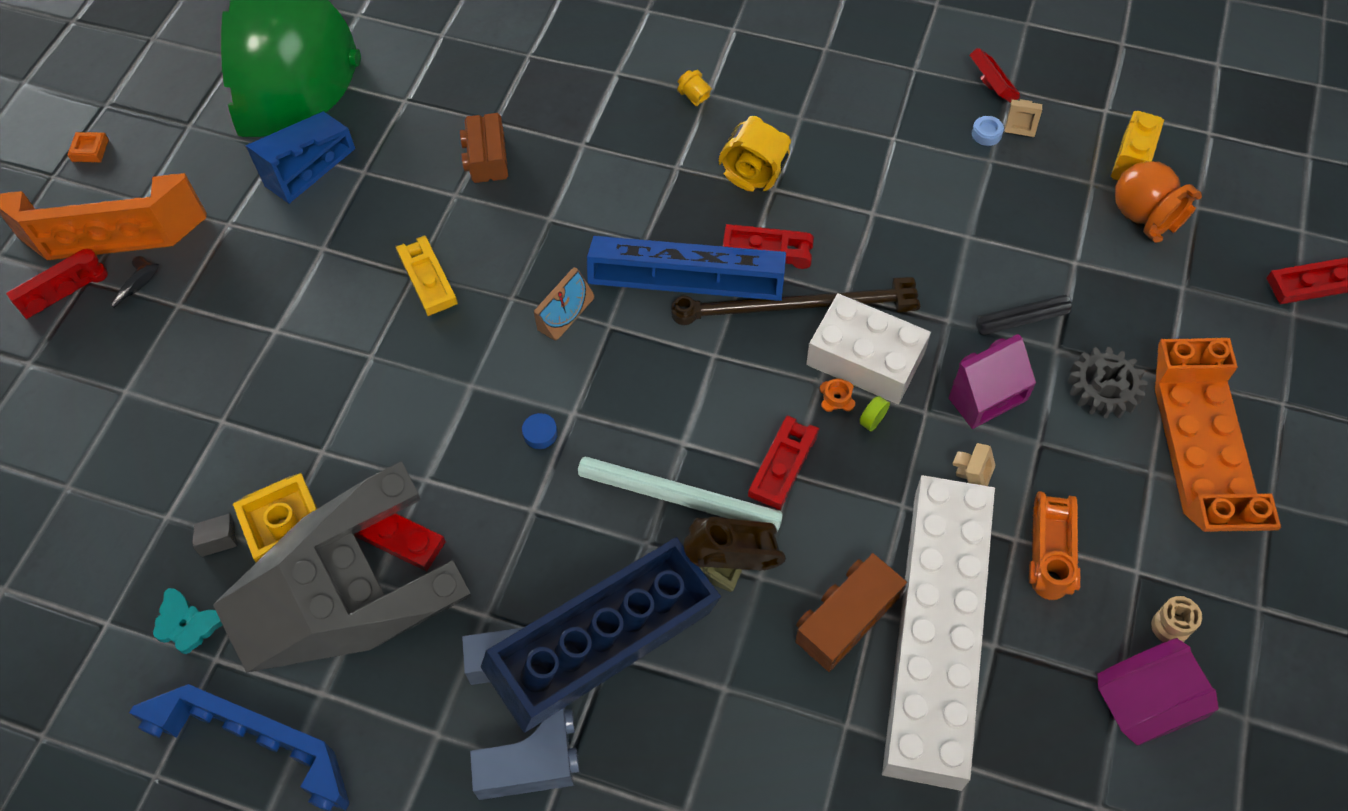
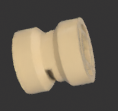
(1170, 626)

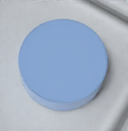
(987, 130)

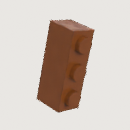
(849, 611)

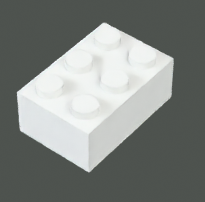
(867, 348)

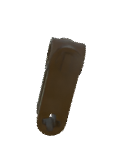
(733, 544)

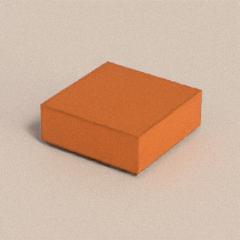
(88, 147)

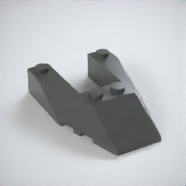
(317, 591)

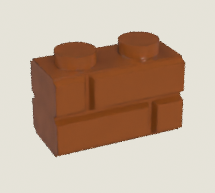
(485, 148)

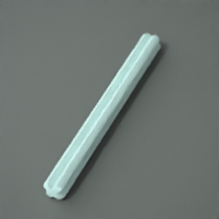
(676, 492)

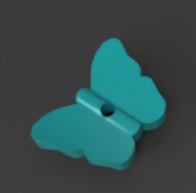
(176, 612)

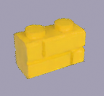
(1138, 142)

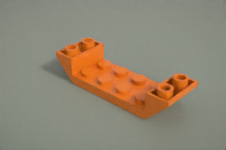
(107, 225)
(1207, 438)

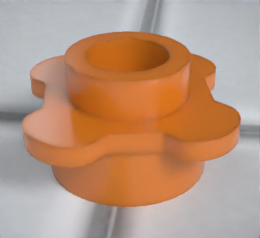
(837, 387)

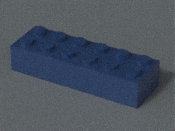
(598, 633)

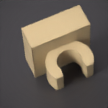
(1023, 117)
(976, 467)

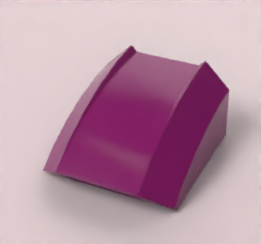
(1157, 692)

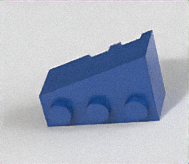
(300, 154)

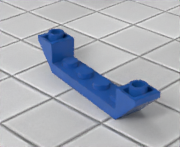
(172, 709)

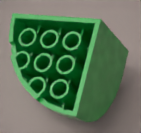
(284, 62)

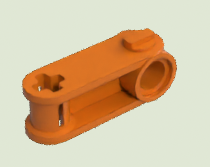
(1054, 546)

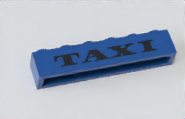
(686, 268)

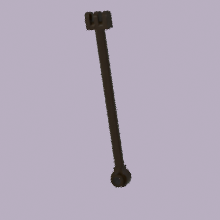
(902, 293)

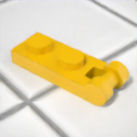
(426, 276)

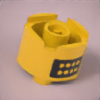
(755, 155)

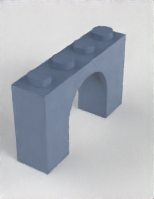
(528, 766)

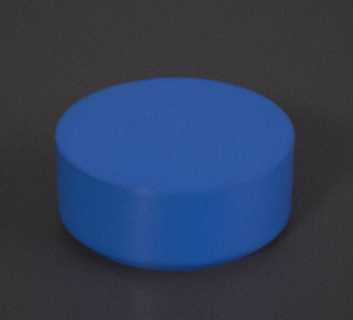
(539, 431)

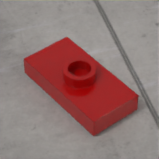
(994, 76)

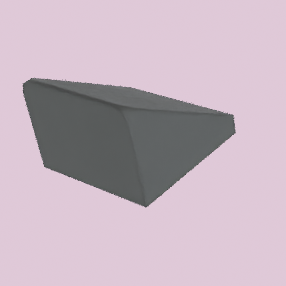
(214, 535)

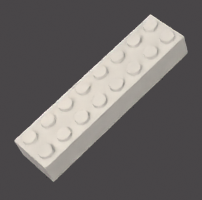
(940, 635)

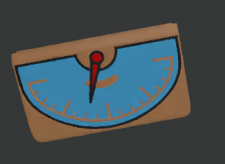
(563, 305)

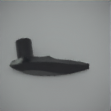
(137, 280)

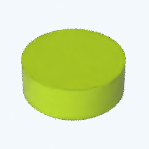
(874, 413)

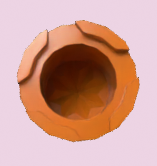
(1153, 196)

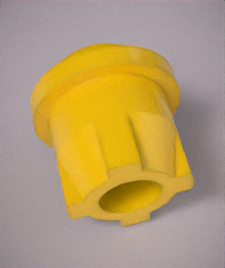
(694, 87)

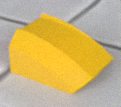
(273, 512)

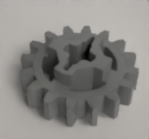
(1107, 382)

